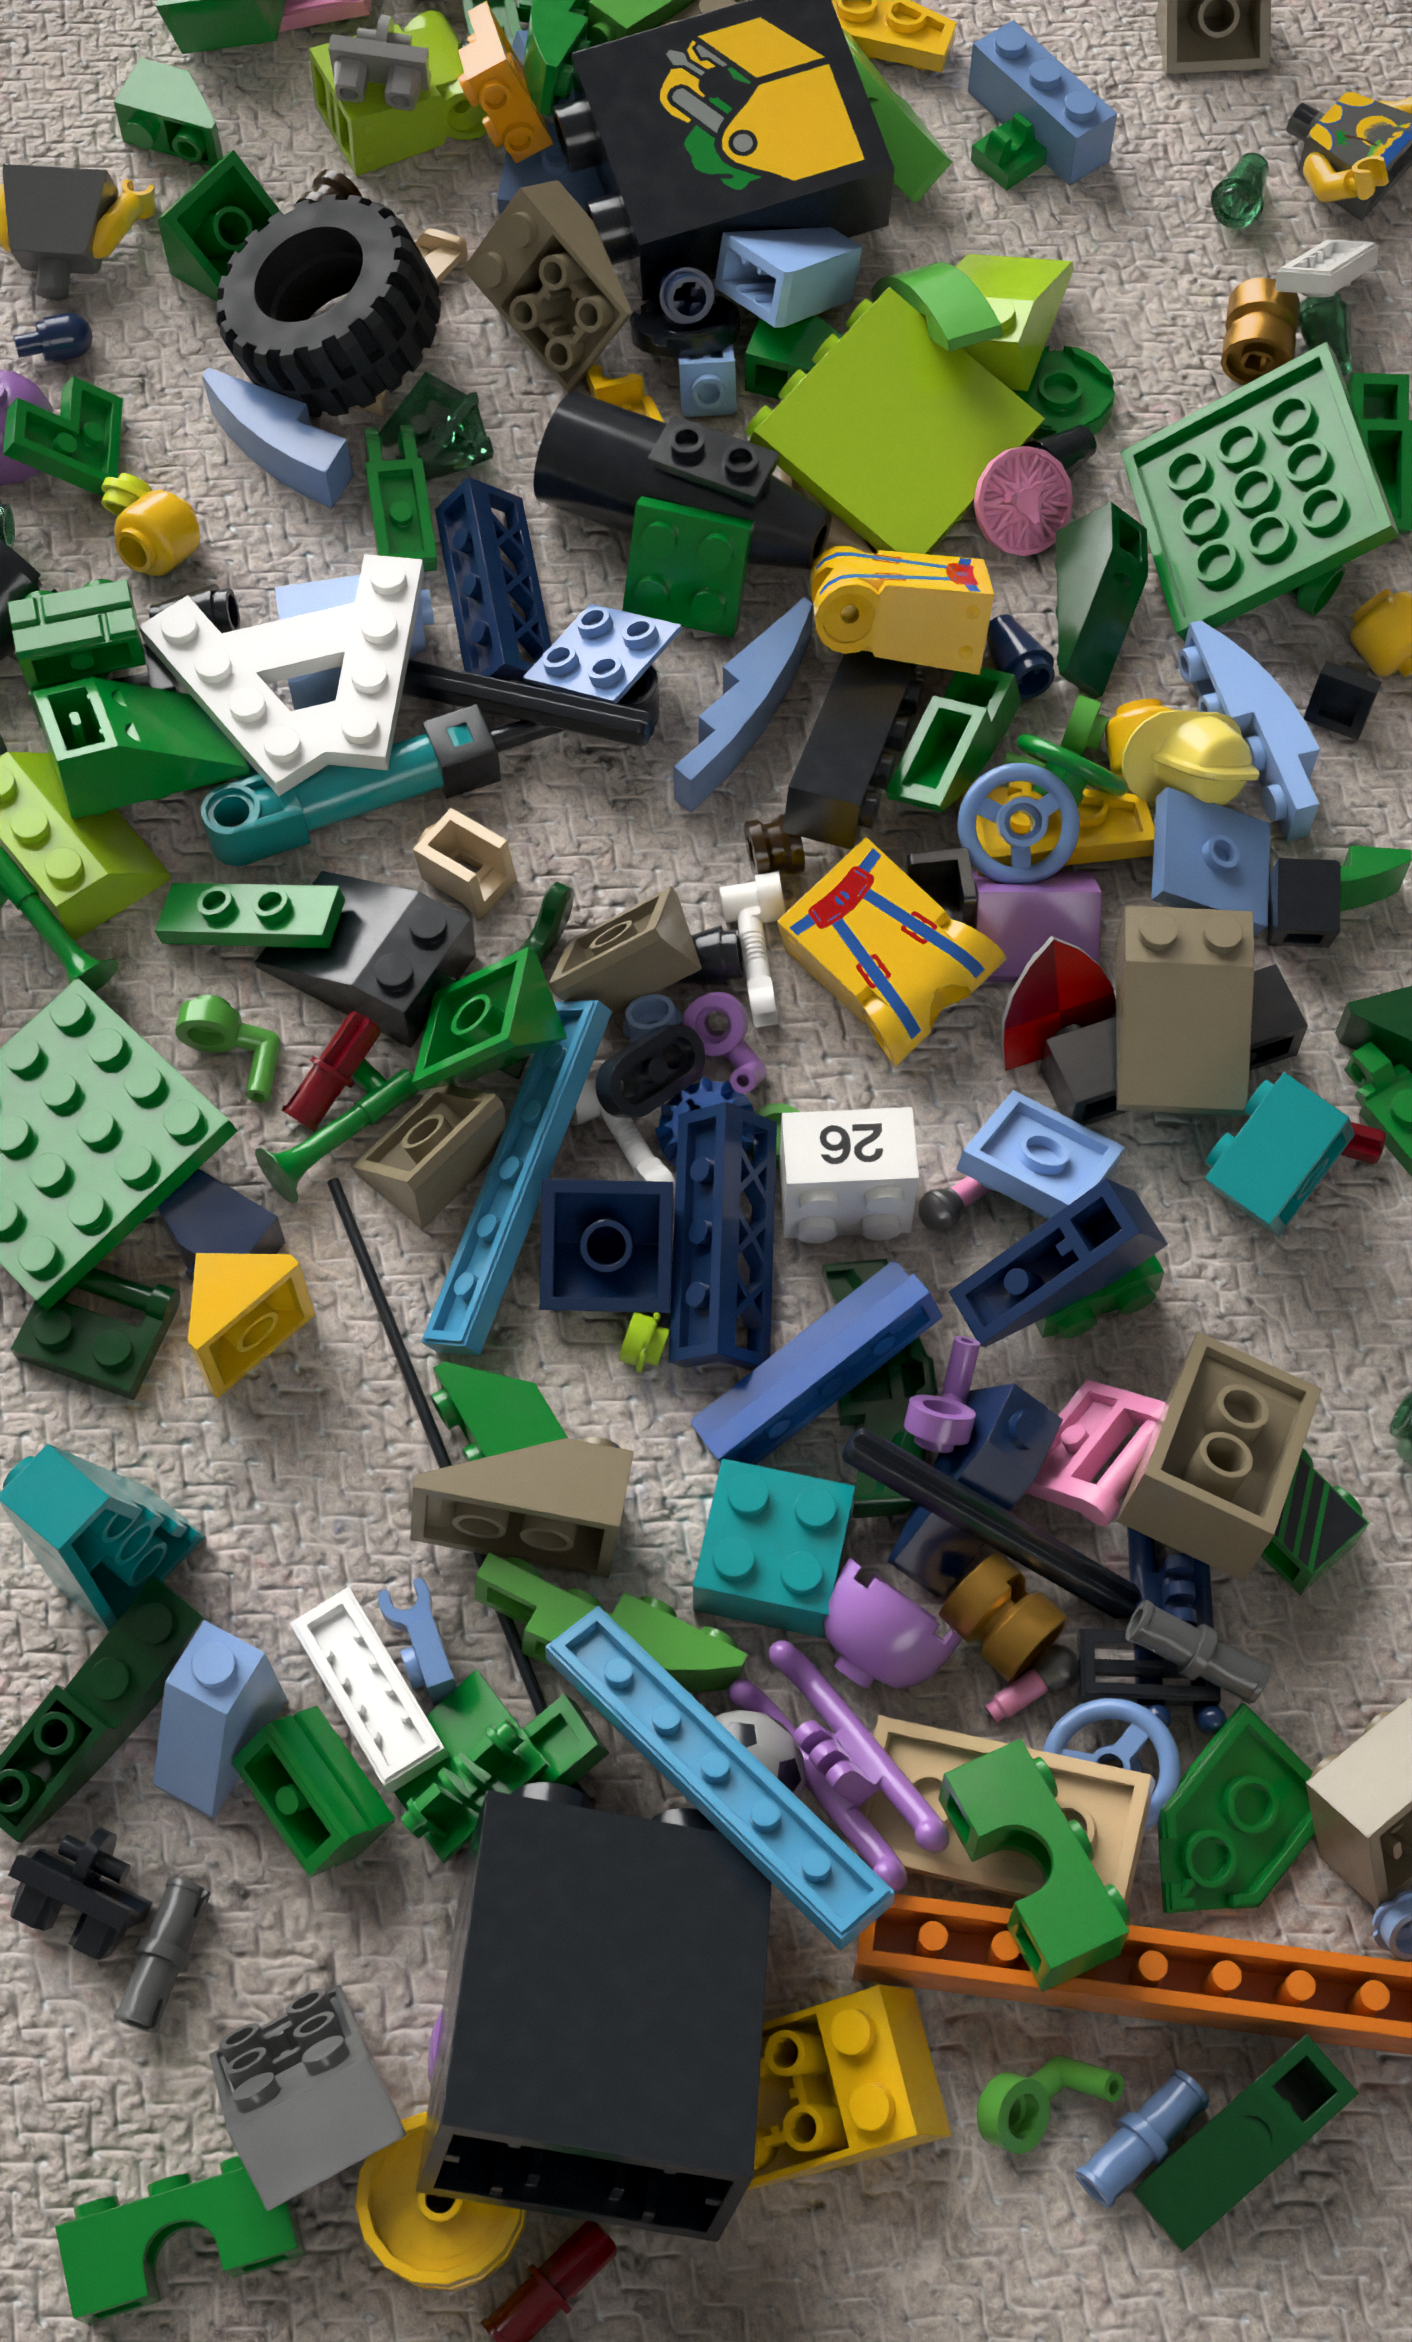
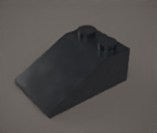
(382, 957)

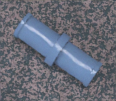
(1142, 2138)

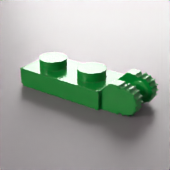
(399, 500)

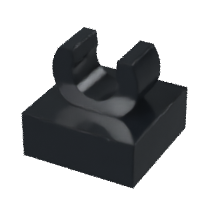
(1342, 699)

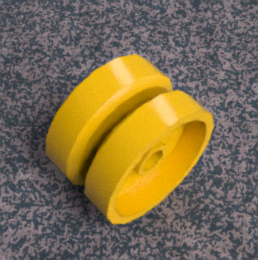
(424, 2246)

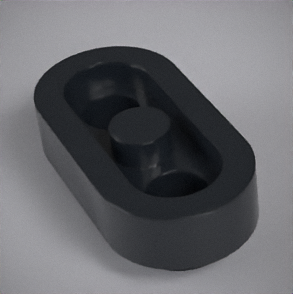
(646, 1075)

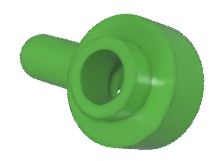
(1082, 732)
(216, 1027)
(1017, 2108)

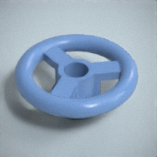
(978, 804)
(1143, 1727)

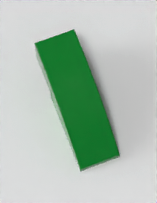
(1384, 418)
(955, 739)

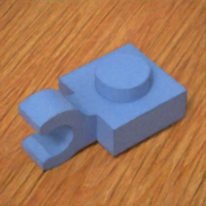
(426, 1659)

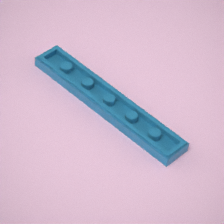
(515, 1183)
(721, 1778)

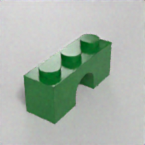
(1011, 1805)
(115, 2247)

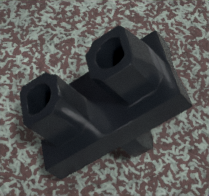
(105, 1906)

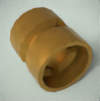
(1259, 330)
(1003, 1616)

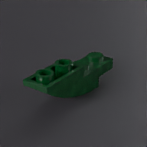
(97, 1710)

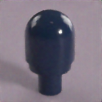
(57, 338)

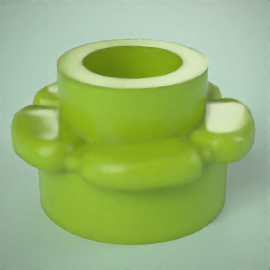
(644, 1341)

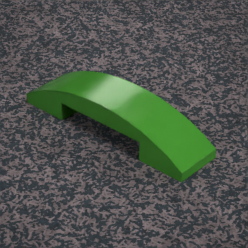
(950, 301)

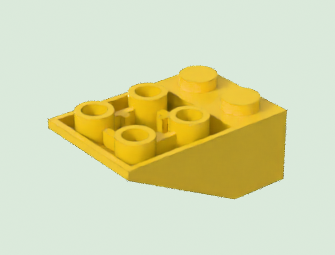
(845, 2086)

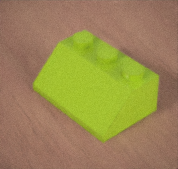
(80, 865)

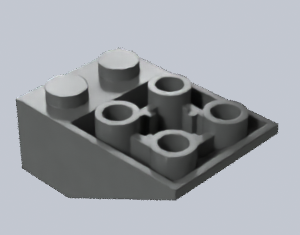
(303, 2096)

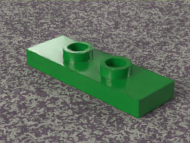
(250, 915)

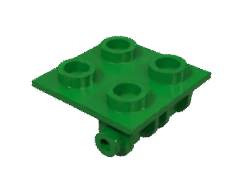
(485, 1754)

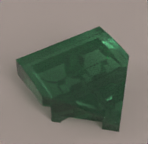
(445, 428)

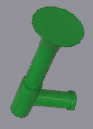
(25, 897)
(383, 1095)

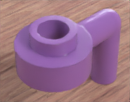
(748, 1066)
(946, 1420)

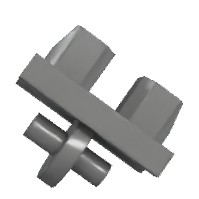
(381, 59)

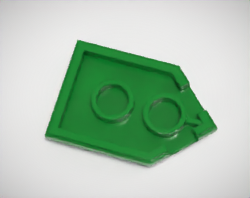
(1234, 1820)

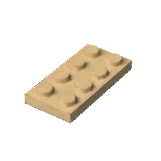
(1103, 1798)

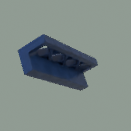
(482, 580)
(713, 1232)

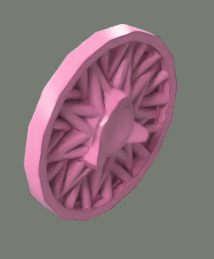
(1023, 500)

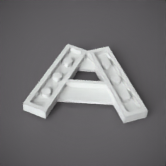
(232, 668)

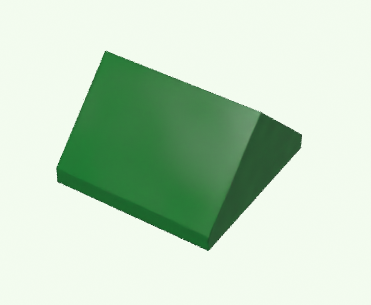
(213, 222)
(487, 1022)

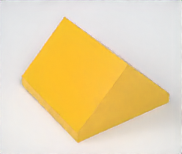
(243, 1312)

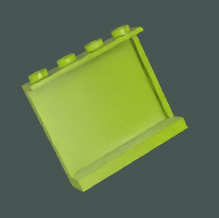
(893, 427)

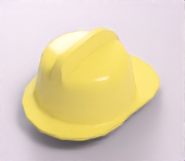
(1188, 753)

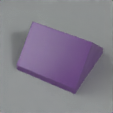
(1028, 914)

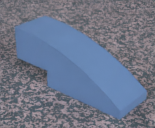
(280, 437)

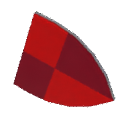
(1053, 991)

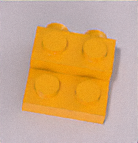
(498, 84)

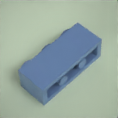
(1020, 76)

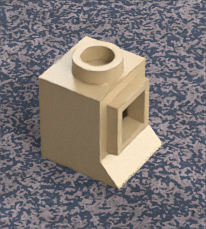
(459, 839)

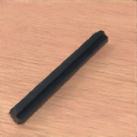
(529, 703)
(990, 1523)

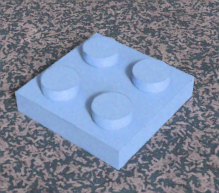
(1038, 1156)

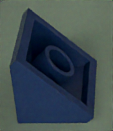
(606, 1245)

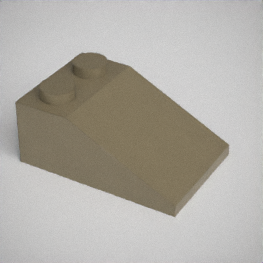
(1184, 1010)
(1221, 1457)
(536, 1503)

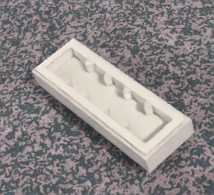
(1327, 268)
(369, 1690)

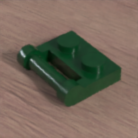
(94, 1345)

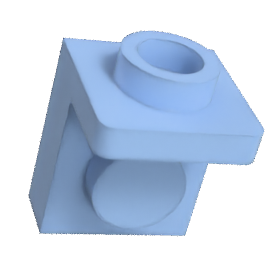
(708, 384)

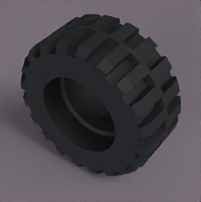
(301, 266)

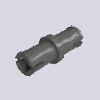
(1198, 1652)
(162, 1955)

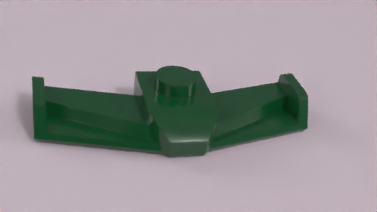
(882, 1397)

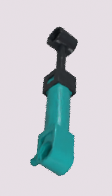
(452, 754)

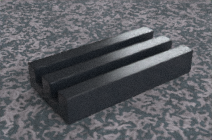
(1142, 1694)

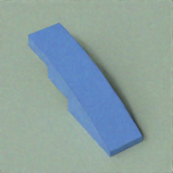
(752, 693)

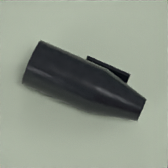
(606, 457)

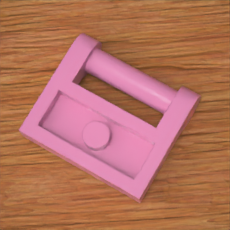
(1089, 1434)

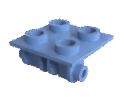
(602, 653)

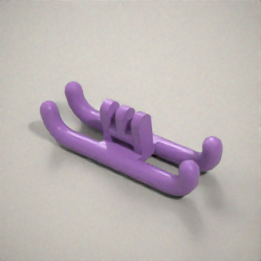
(846, 1765)

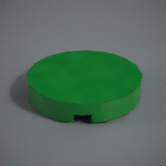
(1057, 399)

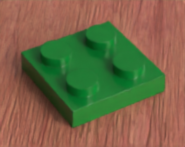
(687, 566)

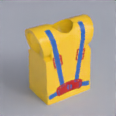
(903, 606)
(886, 948)

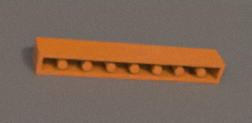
(1154, 1977)

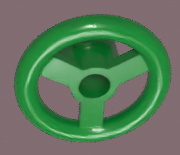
(1071, 768)

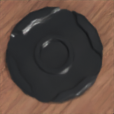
(665, 338)

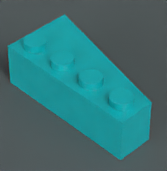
(94, 1530)

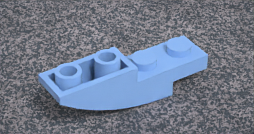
(1270, 723)

